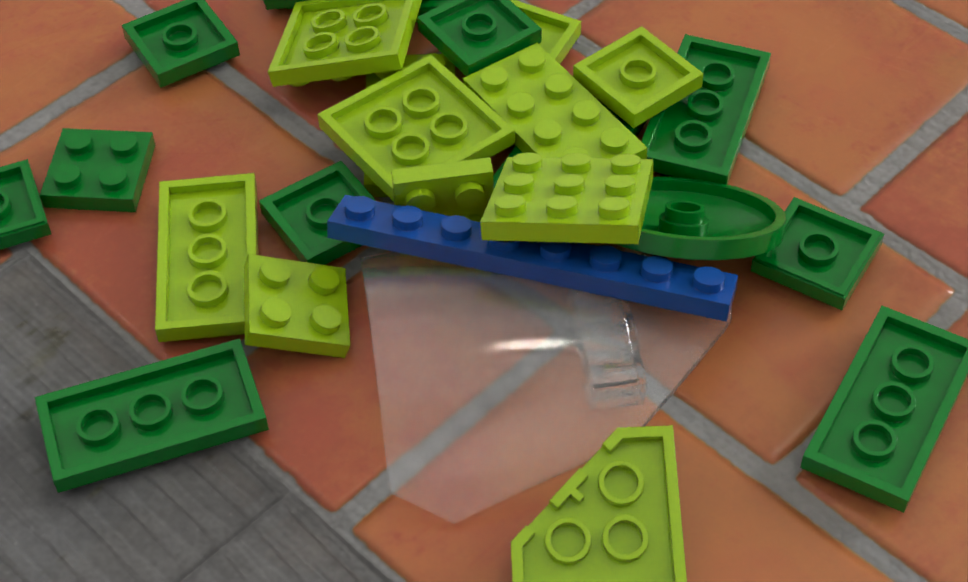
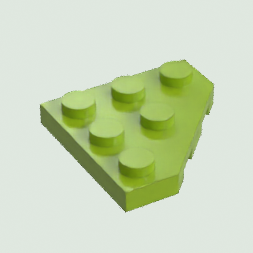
(611, 517)

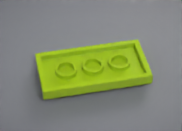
(551, 108)
(201, 255)

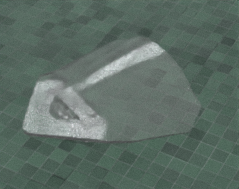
(510, 376)

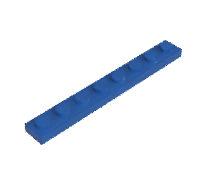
(569, 265)

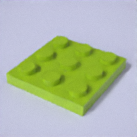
(343, 40)
(414, 121)
(569, 199)

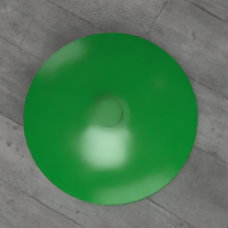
(708, 221)

